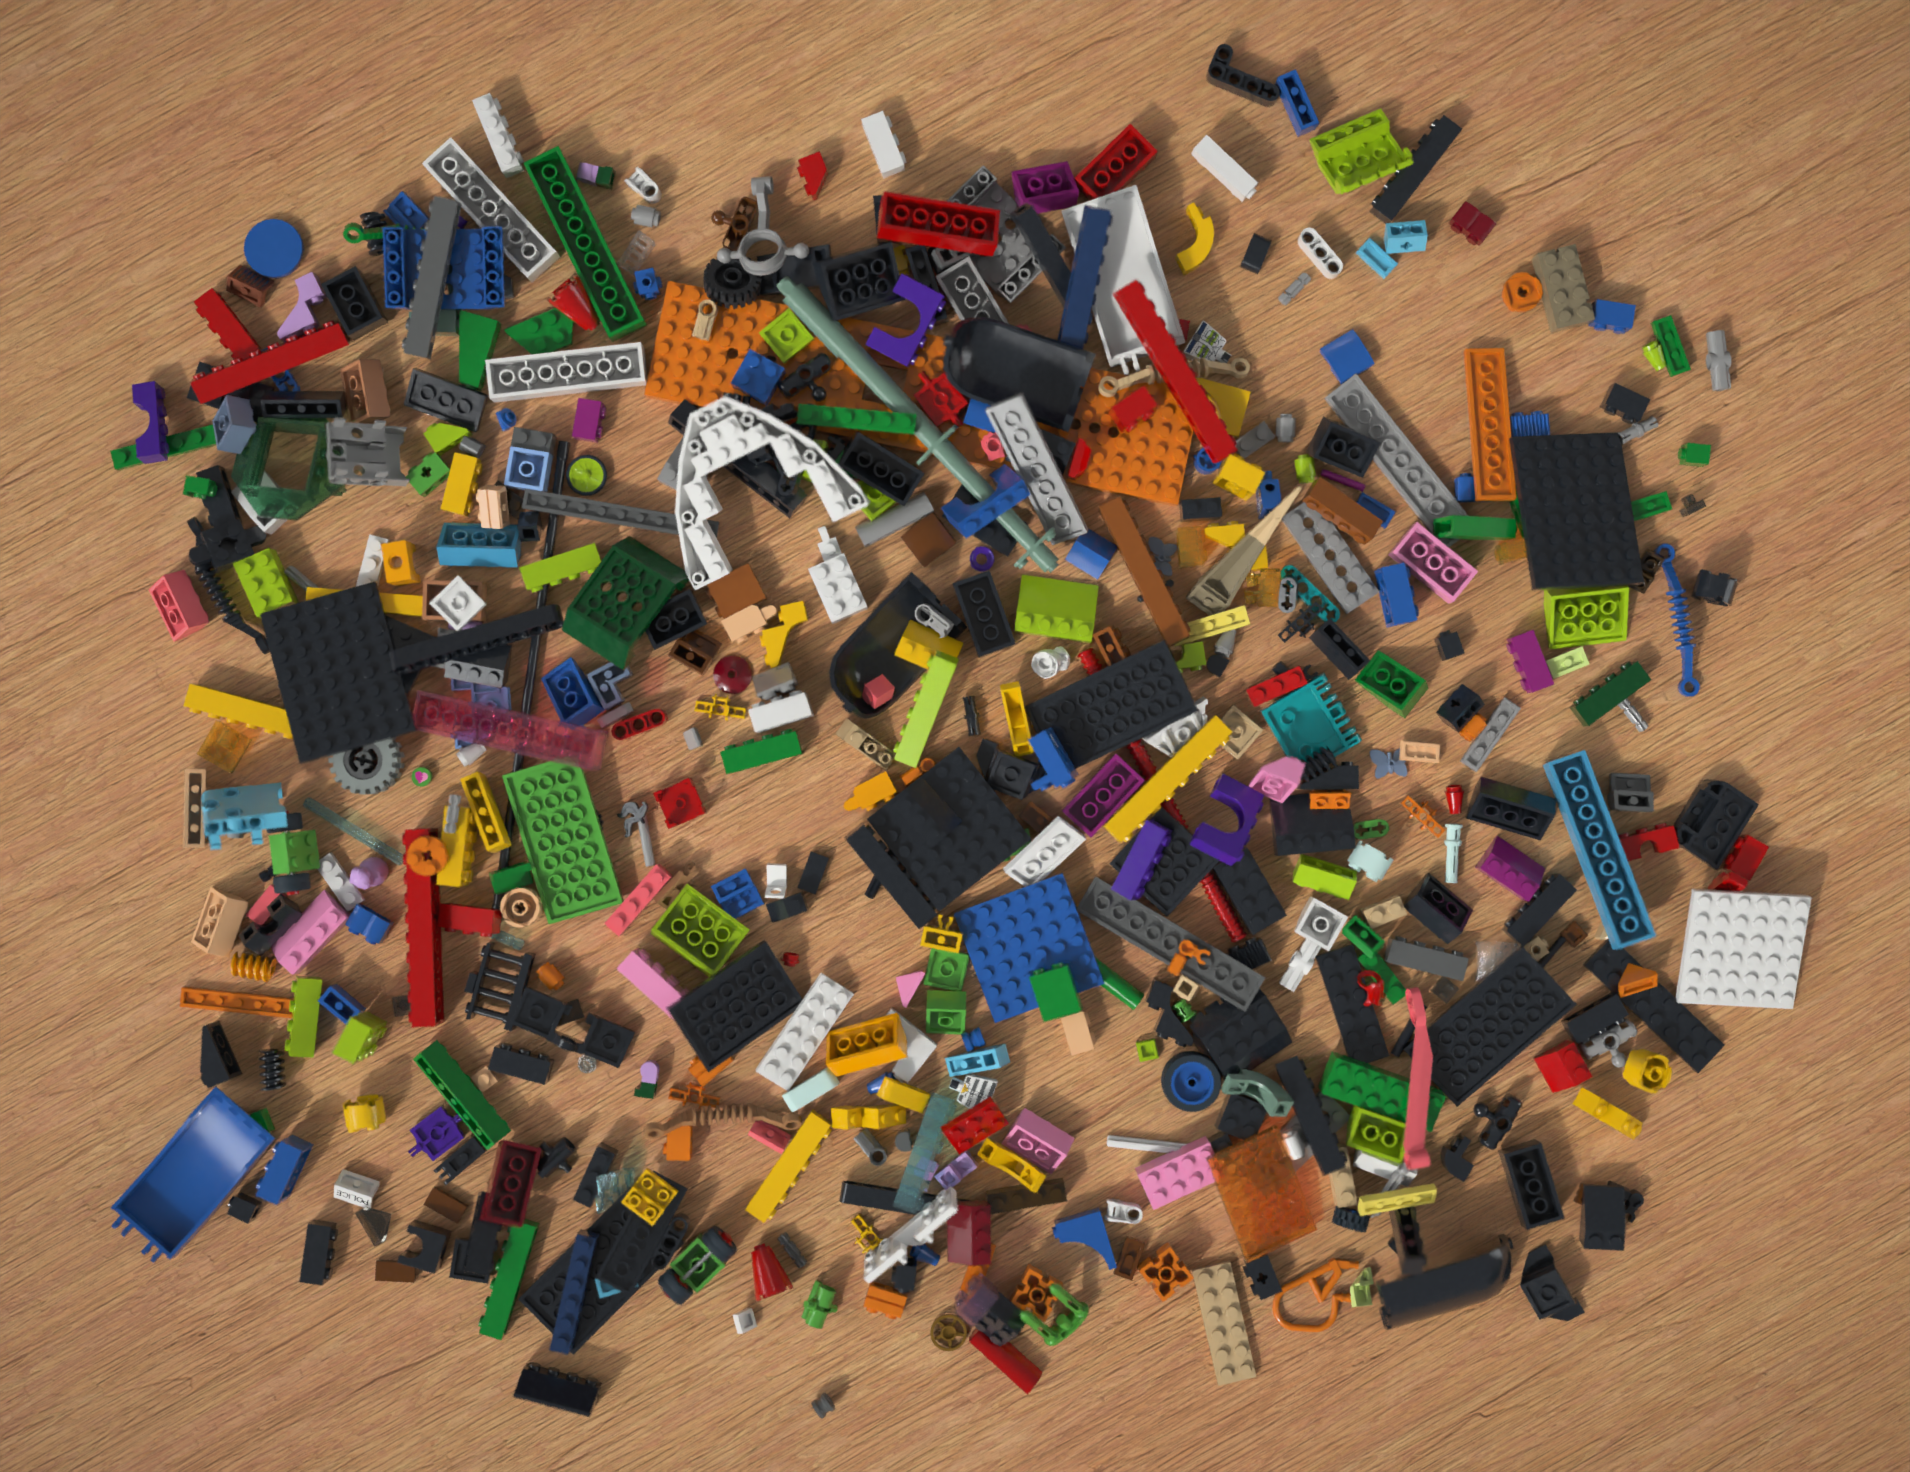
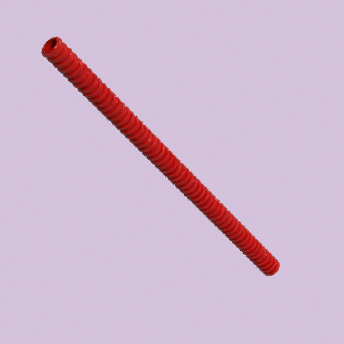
(1145, 764)

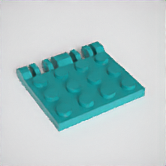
(1306, 724)

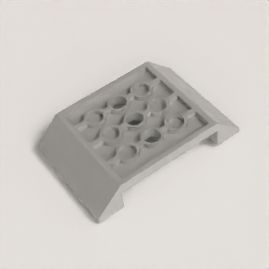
(1012, 263)

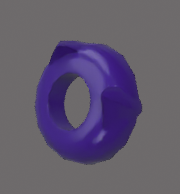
(989, 558)

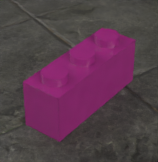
(1529, 661)

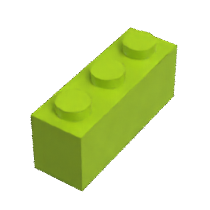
(1324, 876)

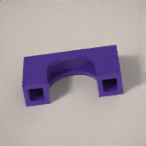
(905, 349)
(1246, 804)

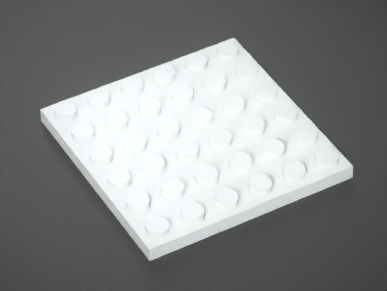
(1742, 948)

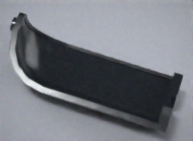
(999, 361)
(873, 645)
(1445, 1287)

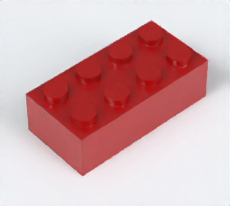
(1116, 164)

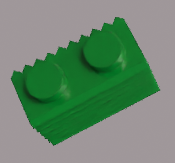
(1363, 937)

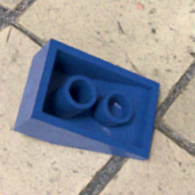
(572, 693)

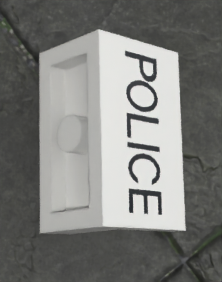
(355, 1188)

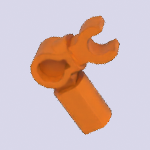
(915, 773)
(1189, 949)

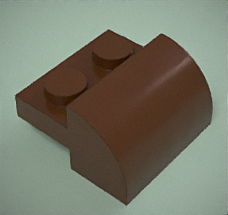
(695, 651)

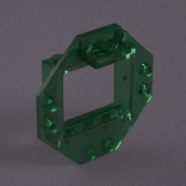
(283, 502)

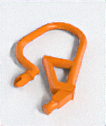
(1333, 1264)

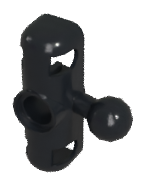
(814, 368)
(1497, 1132)

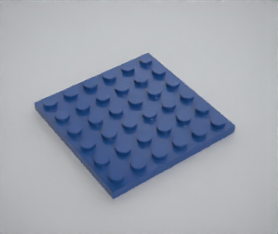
(1024, 933)

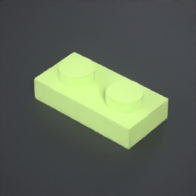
(1567, 662)

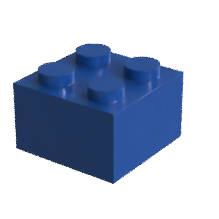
(758, 377)

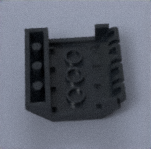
(1240, 1037)

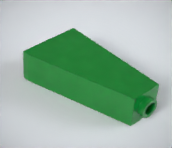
(476, 344)
(1474, 528)

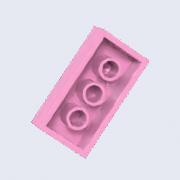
(1433, 563)
(652, 979)
(1176, 1173)

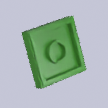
(946, 969)

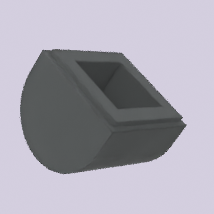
(472, 446)
(903, 1140)

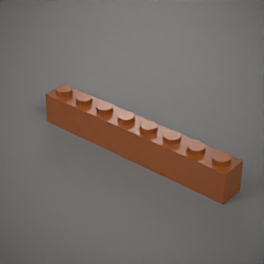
(1143, 571)

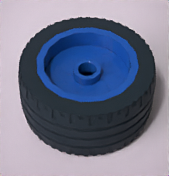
(1191, 1066)

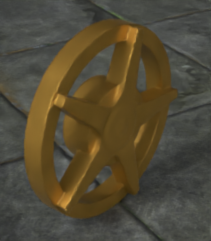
(948, 1332)

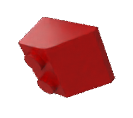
(1562, 1066)

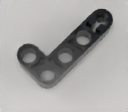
(1244, 79)

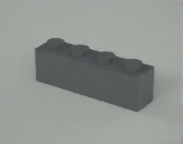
(1426, 959)

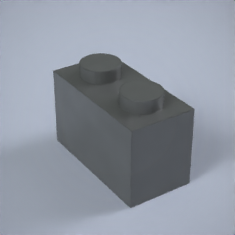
(533, 440)

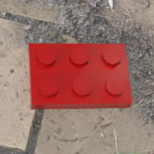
(974, 1125)

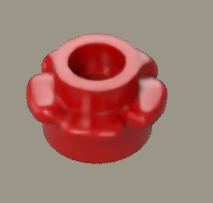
(790, 959)

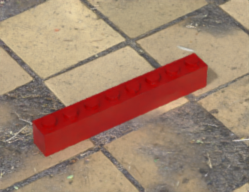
(269, 362)

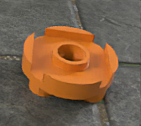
(1526, 282)
(438, 852)

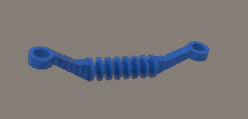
(1686, 647)

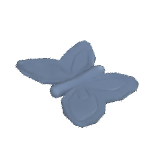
(1162, 554)
(1388, 763)

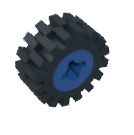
(1350, 1219)

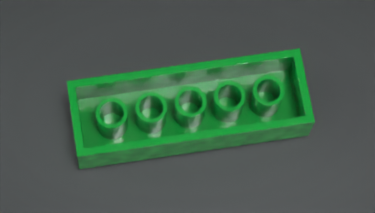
(1374, 1088)

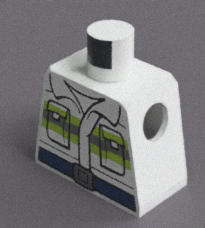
(1207, 344)

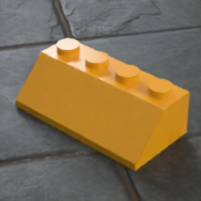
(865, 1045)

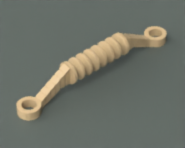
(1148, 374)

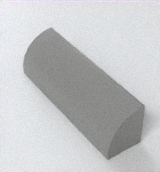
(894, 519)

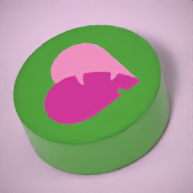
(421, 776)

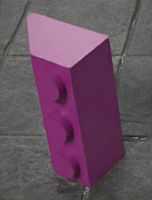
(1045, 187)
(1511, 869)

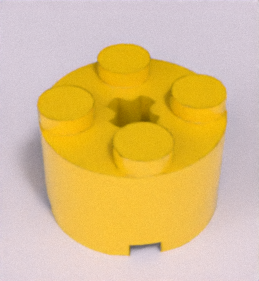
(1647, 1070)
(365, 1112)

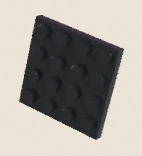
(1178, 869)

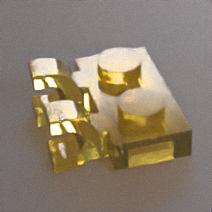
(1268, 587)

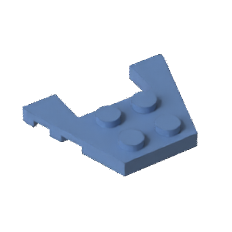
(482, 694)

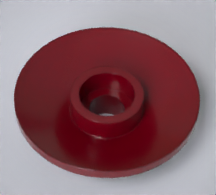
(742, 677)

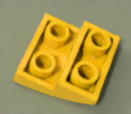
(649, 1196)

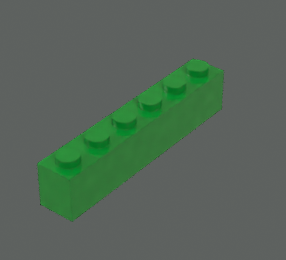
(462, 1094)
(508, 1280)

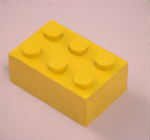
(1239, 477)

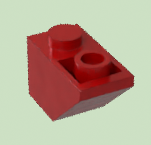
(815, 173)

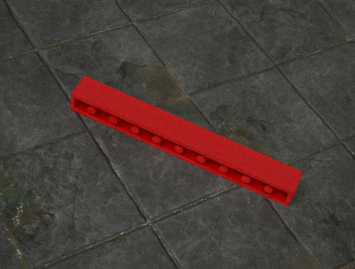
(1175, 371)

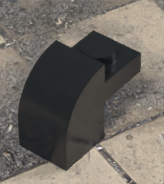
(1453, 1160)

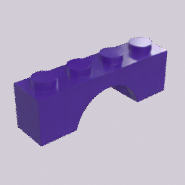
(152, 445)

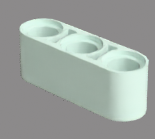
(810, 1089)

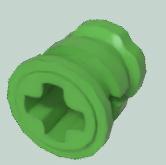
(1183, 1010)

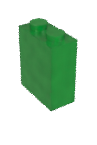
(1055, 991)

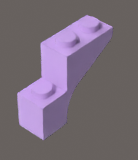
(302, 315)

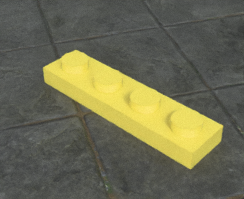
(1216, 624)
(1397, 1199)

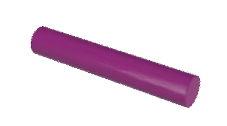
(1343, 480)

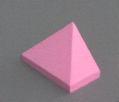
(908, 984)

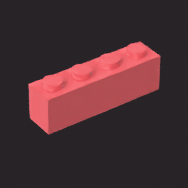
(638, 900)

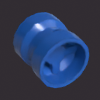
(973, 1039)

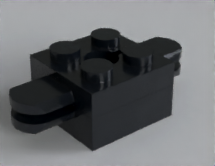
(226, 545)

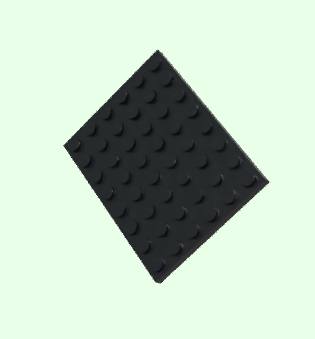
(1576, 511)
(337, 672)

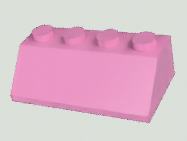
(310, 933)

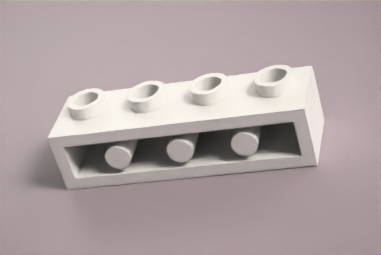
(498, 136)

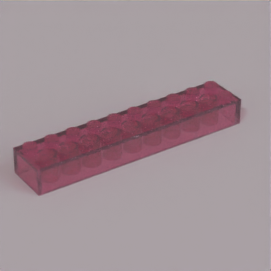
(509, 730)

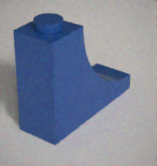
(1086, 1229)

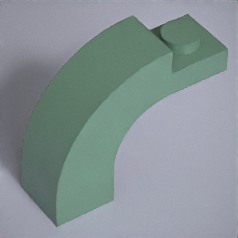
(1261, 1088)

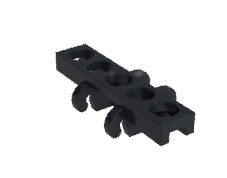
(1306, 621)

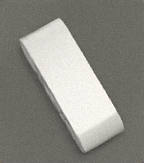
(1319, 244)

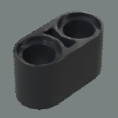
(1255, 253)

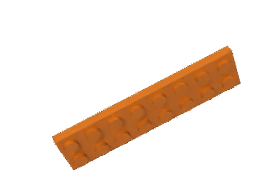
(1489, 424)

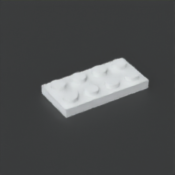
(1044, 852)

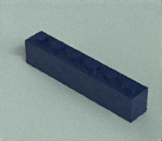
(574, 1291)

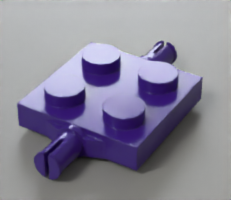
(436, 1133)

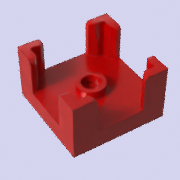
(680, 803)

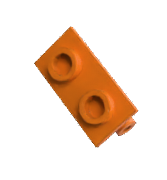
(1329, 800)

